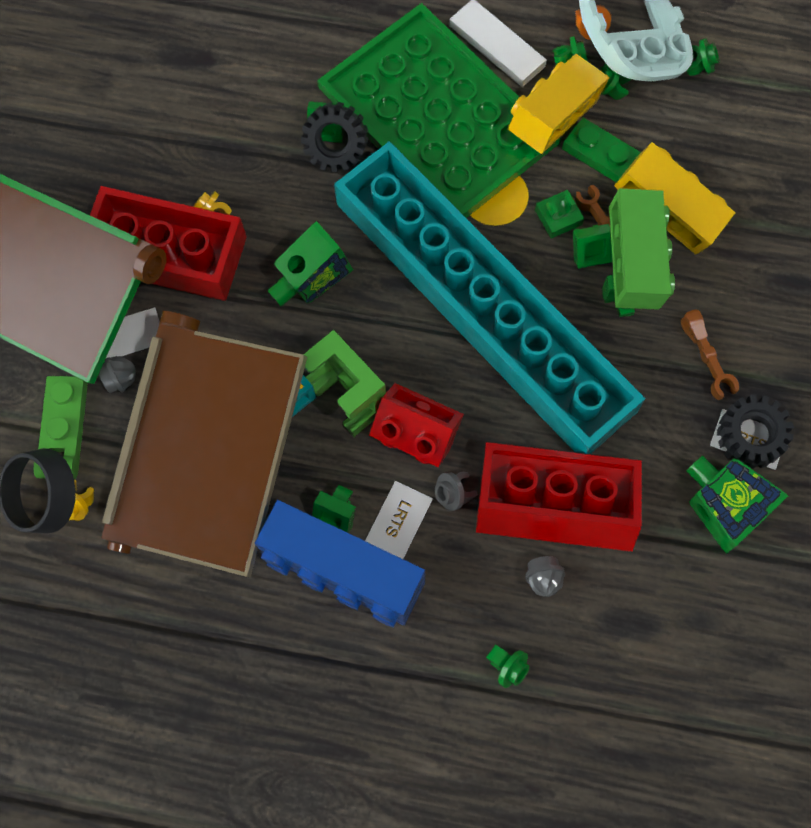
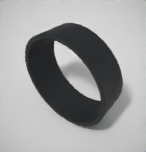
(60, 491)

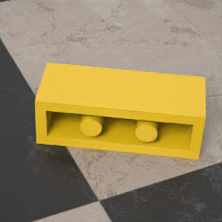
(557, 102)
(695, 211)

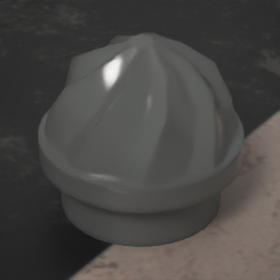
(117, 374)
(545, 575)

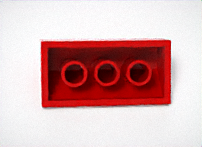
(560, 497)

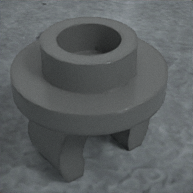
(451, 492)

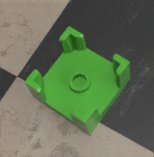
(335, 361)

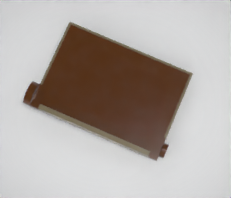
(202, 447)

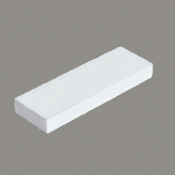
(497, 43)

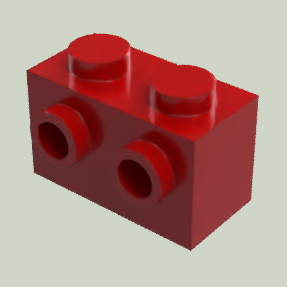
(416, 425)

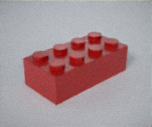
(198, 243)

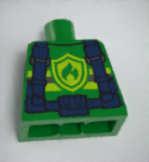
(309, 266)
(732, 500)

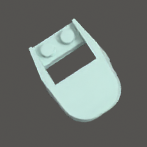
(642, 54)

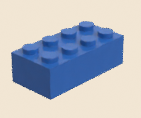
(341, 563)

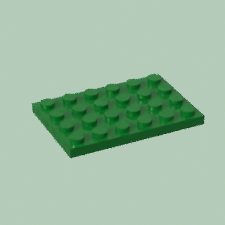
(436, 107)

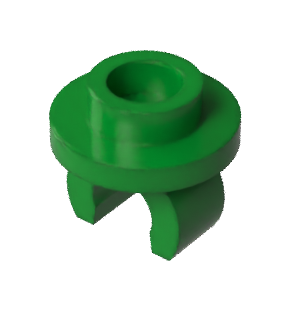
(565, 52)
(706, 57)
(613, 85)
(512, 668)

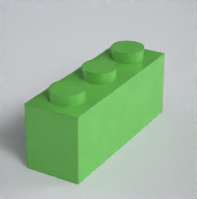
(640, 249)

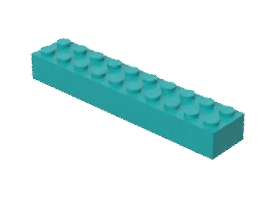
(488, 300)

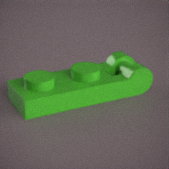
(63, 419)

